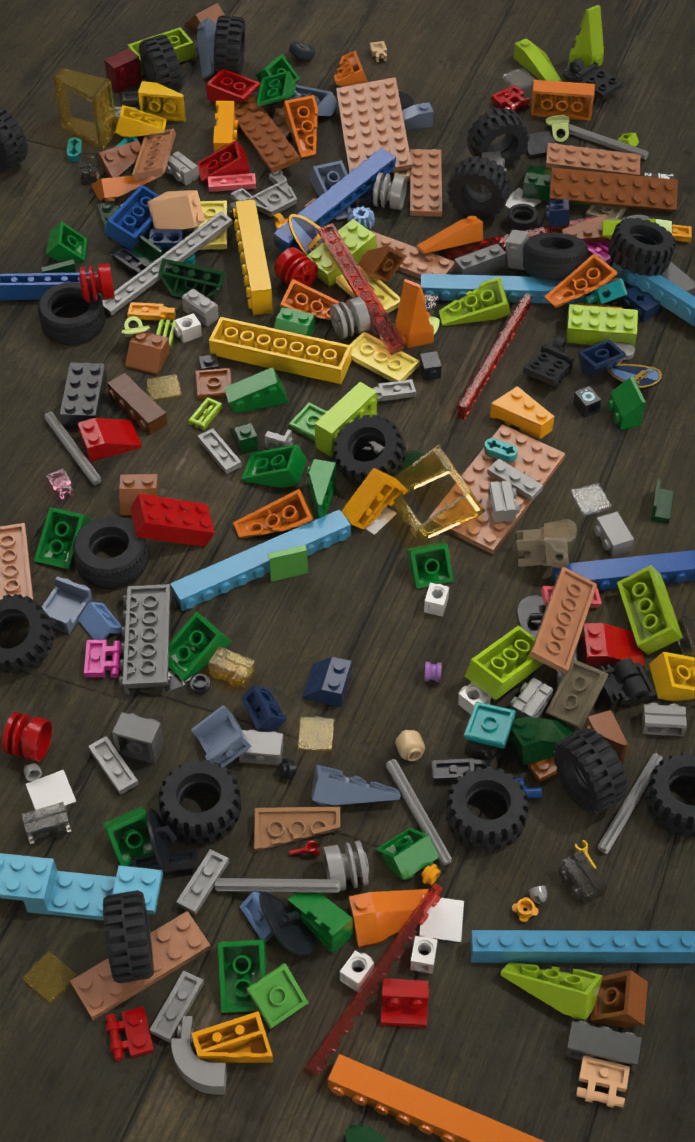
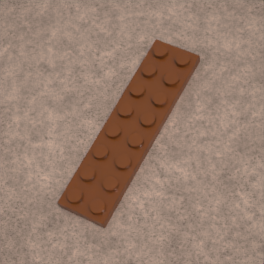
(264, 135)
(614, 189)

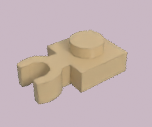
(379, 50)

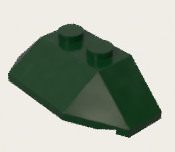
(183, 277)

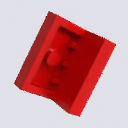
(404, 1003)

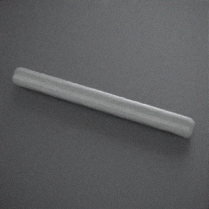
(607, 142)
(72, 448)
(628, 805)
(418, 810)
(278, 885)

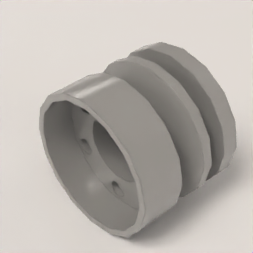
(386, 191)
(350, 317)
(347, 865)

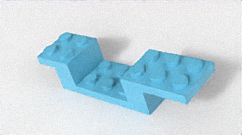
(70, 893)

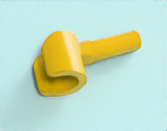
(585, 850)

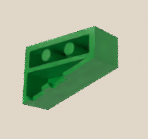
(257, 392)
(323, 919)

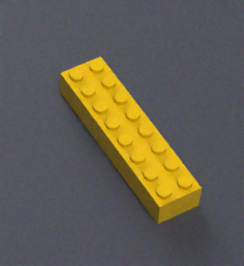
(253, 257)
(280, 350)

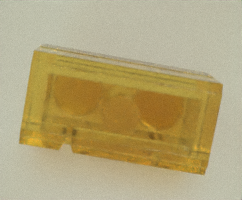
(231, 667)

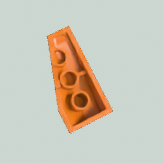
(350, 71)
(302, 123)
(112, 188)
(460, 233)
(584, 279)
(412, 316)
(277, 516)
(381, 914)

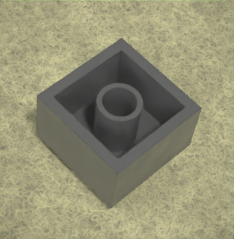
(138, 737)

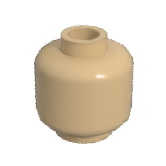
(410, 745)

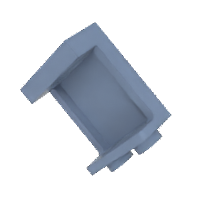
(66, 604)
(221, 737)

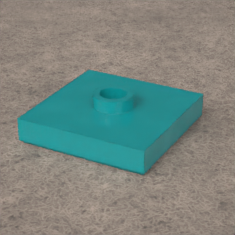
(489, 724)

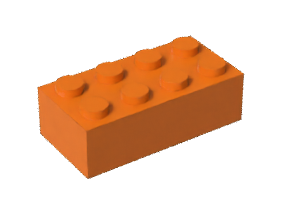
(562, 98)

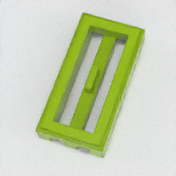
(167, 324)
(208, 415)

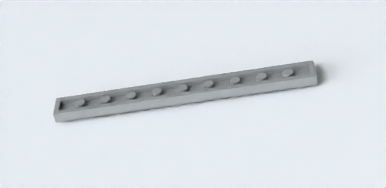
(179, 253)

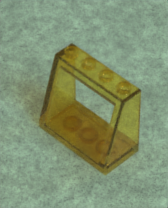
(94, 89)
(424, 470)

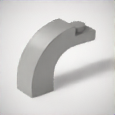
(197, 1073)

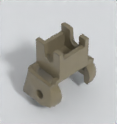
(554, 537)

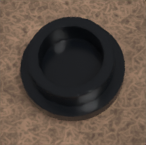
(200, 683)
(287, 768)

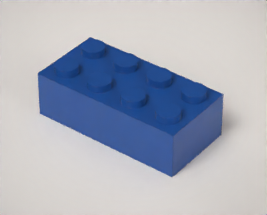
(131, 219)

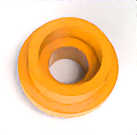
(430, 874)

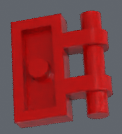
(508, 96)
(137, 1033)

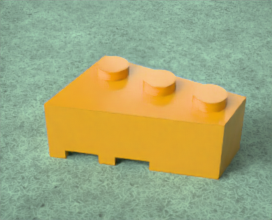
(226, 124)
(523, 412)
(371, 498)
(234, 1041)

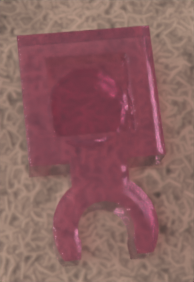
(60, 482)

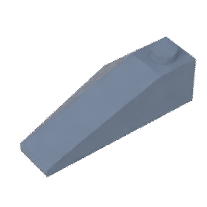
(205, 41)
(325, 99)
(418, 116)
(327, 175)
(336, 789)

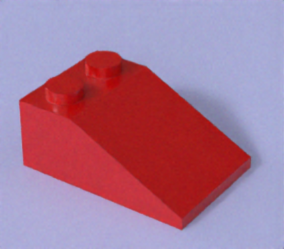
(230, 87)
(226, 161)
(107, 437)
(608, 645)

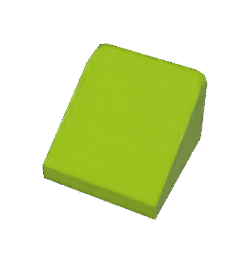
(629, 138)

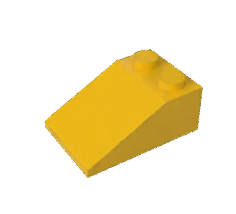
(161, 101)
(138, 123)
(674, 676)

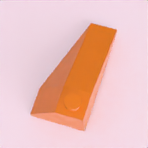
(307, 300)

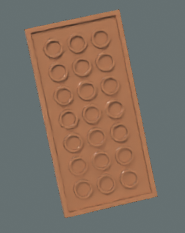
(373, 121)
(533, 460)

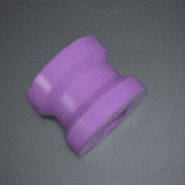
(433, 672)

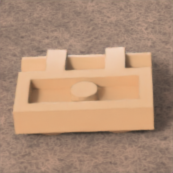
(606, 1075)

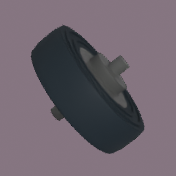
(301, 50)

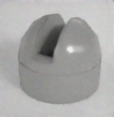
(32, 776)
(538, 893)

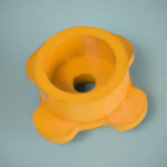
(529, 905)

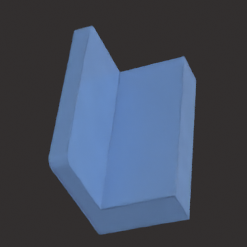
(99, 621)
(253, 912)

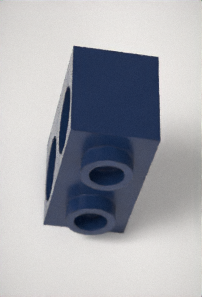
(558, 212)
(165, 238)
(263, 709)

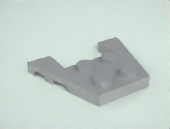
(273, 199)

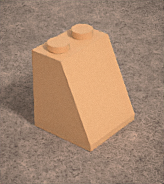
(176, 210)

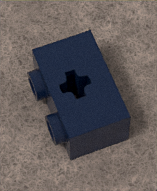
(640, 301)

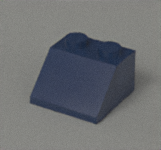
(600, 357)
(328, 681)

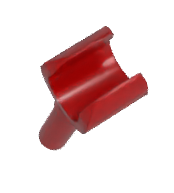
(309, 848)

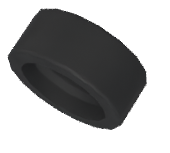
(522, 210)

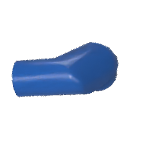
(531, 792)

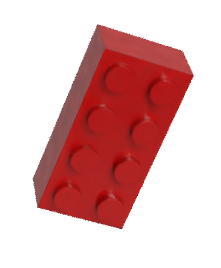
(172, 520)

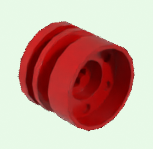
(296, 266)
(97, 282)
(27, 736)

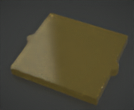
(164, 387)
(316, 734)
(49, 977)

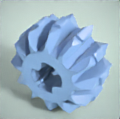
(363, 216)

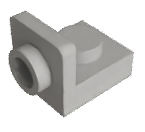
(275, 440)

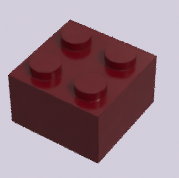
(123, 70)

